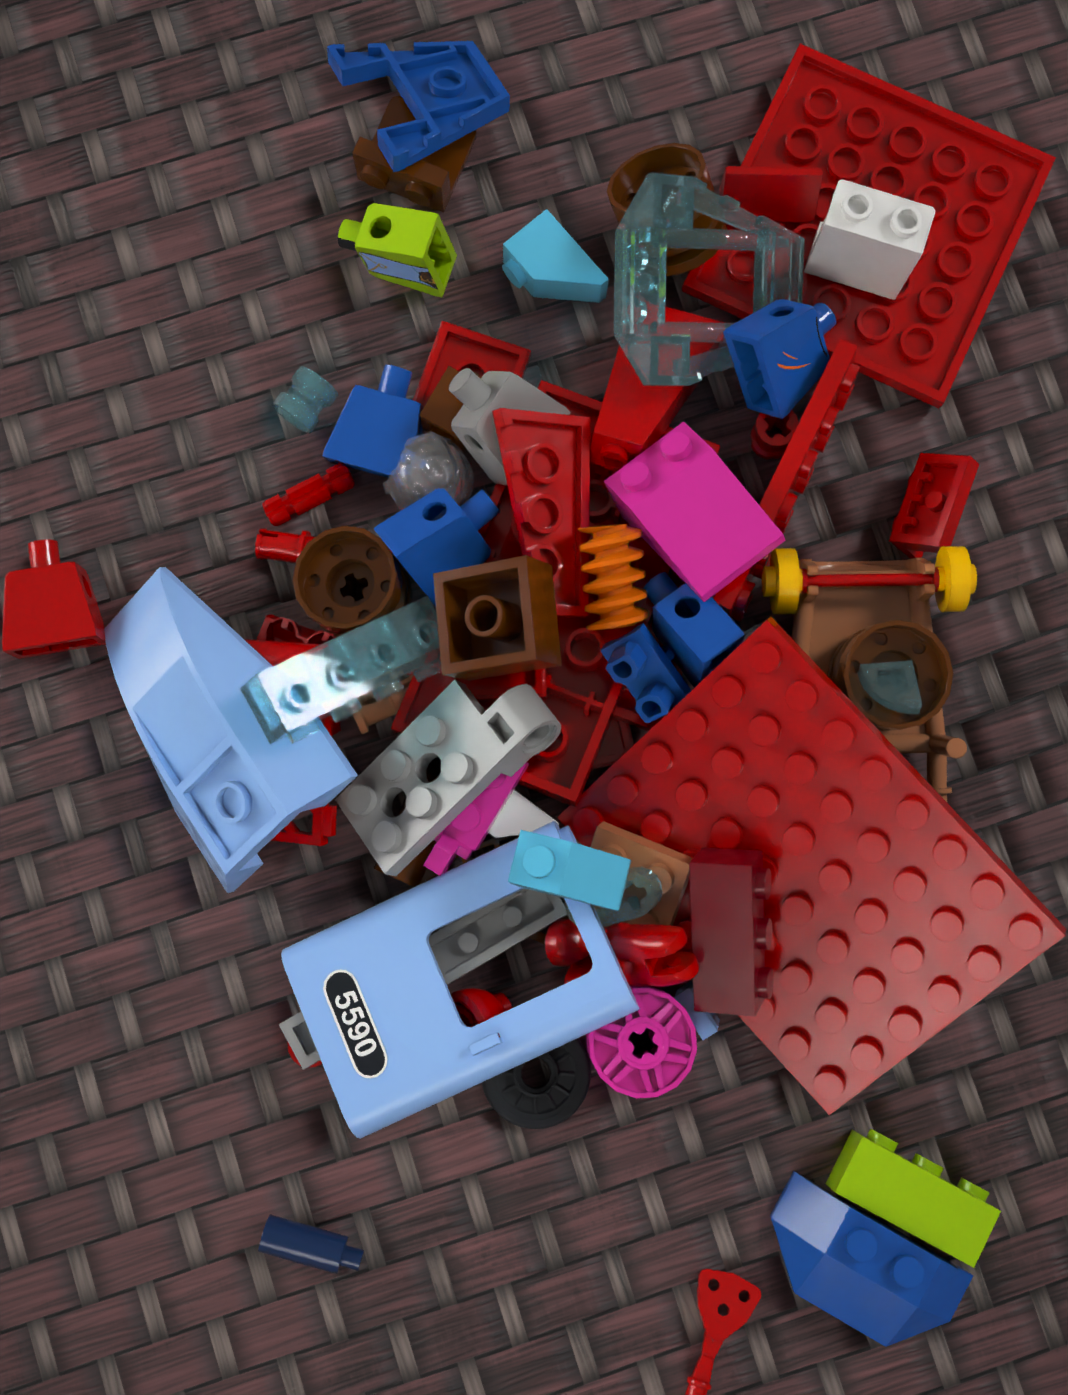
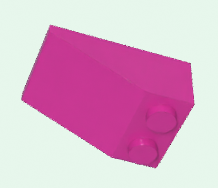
(693, 511)

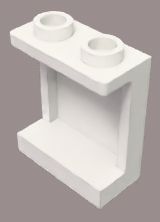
(869, 239)

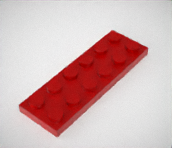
(797, 465)

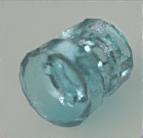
(305, 399)

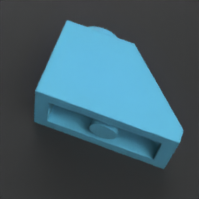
(552, 263)
(569, 870)

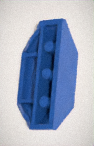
(862, 1266)

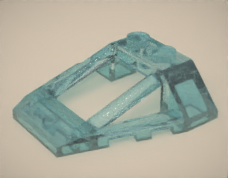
(661, 220)

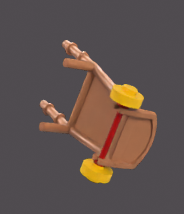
(846, 597)

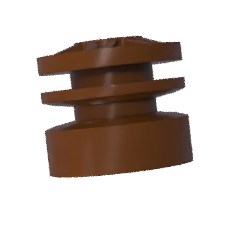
(665, 159)
(338, 564)
(891, 643)

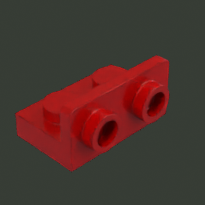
(933, 503)

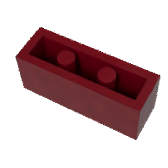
(730, 930)

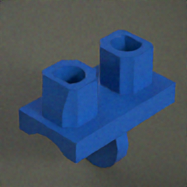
(646, 672)

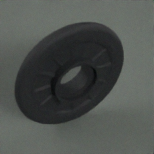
(549, 1103)

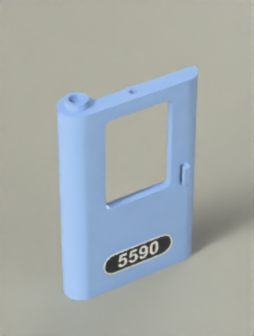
(389, 1018)

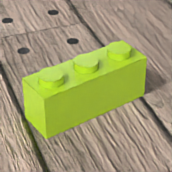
(914, 1195)

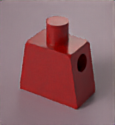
(49, 606)

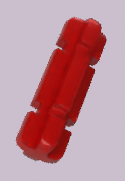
(308, 494)

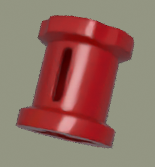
(772, 447)

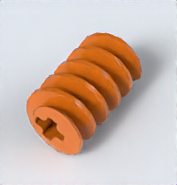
(614, 576)

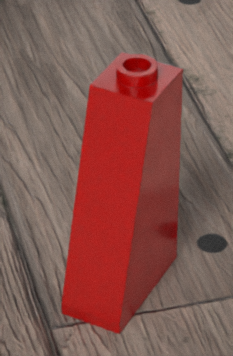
(635, 413)

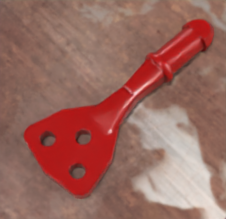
(718, 1326)

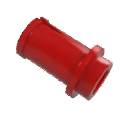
(280, 545)

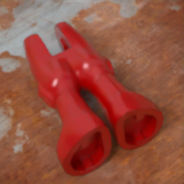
(643, 951)

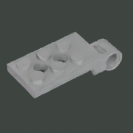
(472, 752)

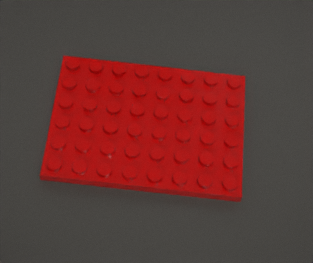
(878, 888)

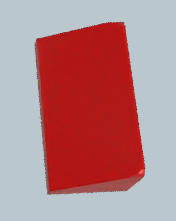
(774, 192)

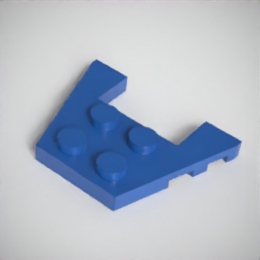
(442, 84)

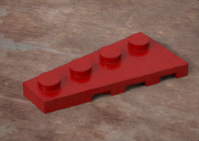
(550, 494)

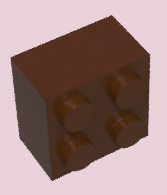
(497, 618)

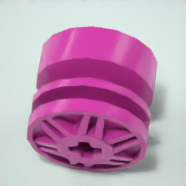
(650, 1071)

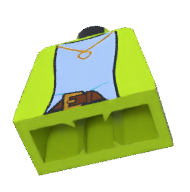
(402, 247)

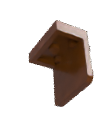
(424, 182)

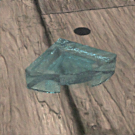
(892, 685)

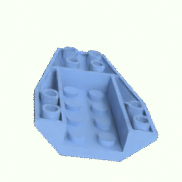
(183, 692)

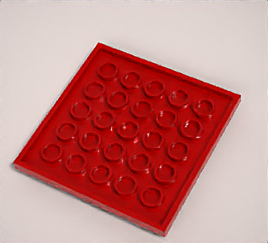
(914, 150)

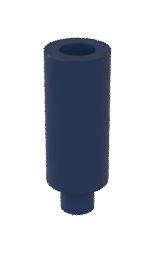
(308, 1245)

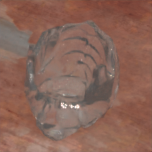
(430, 464)

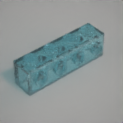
(345, 671)

